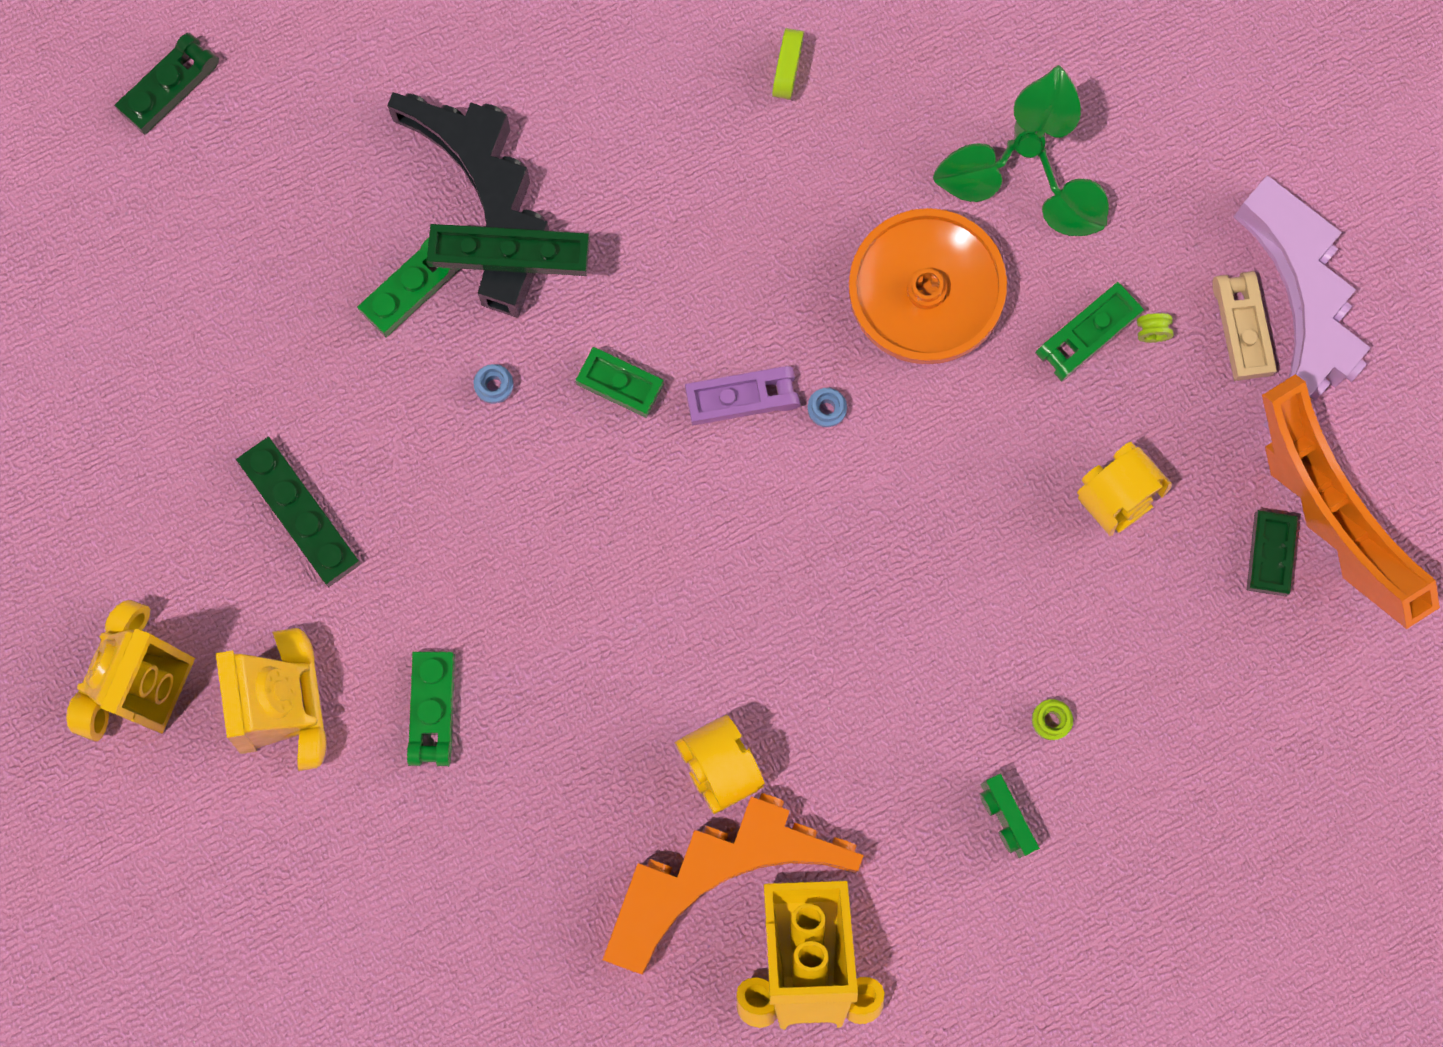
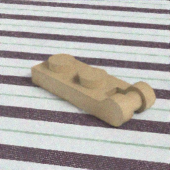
(1244, 326)

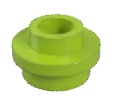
(1064, 716)

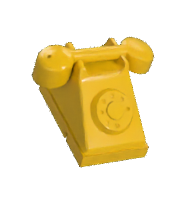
(128, 676)
(265, 698)
(809, 961)

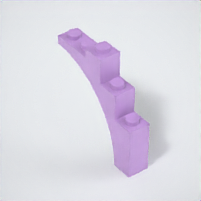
(1300, 247)

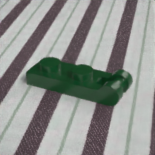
(167, 84)

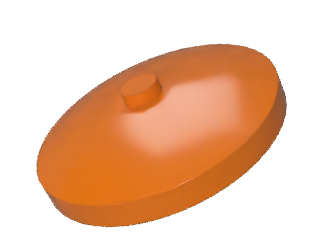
(927, 286)

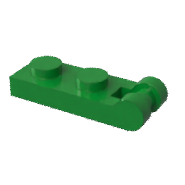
(404, 292)
(1090, 330)
(431, 707)

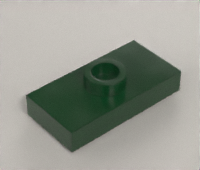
(1272, 553)

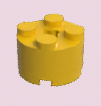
(1122, 489)
(720, 764)

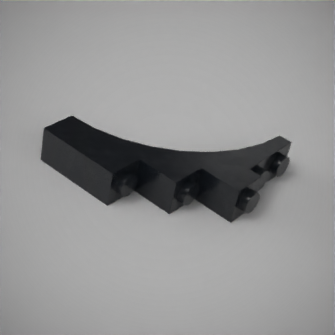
(501, 184)

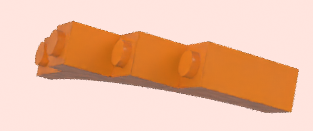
(1334, 511)
(762, 841)

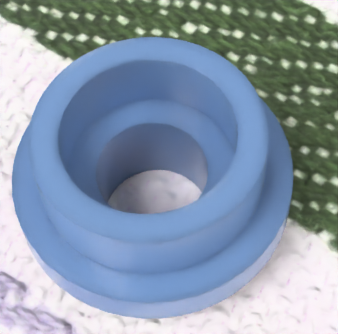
(489, 373)
(830, 396)

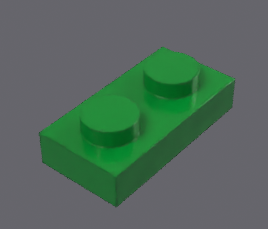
(619, 382)
(1015, 832)

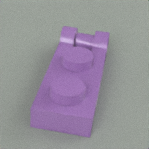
(741, 395)

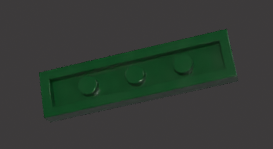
(508, 250)
(298, 511)

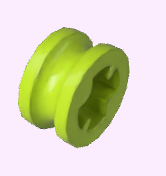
(1155, 327)

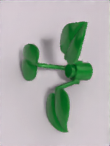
(1042, 107)

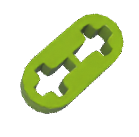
(788, 63)

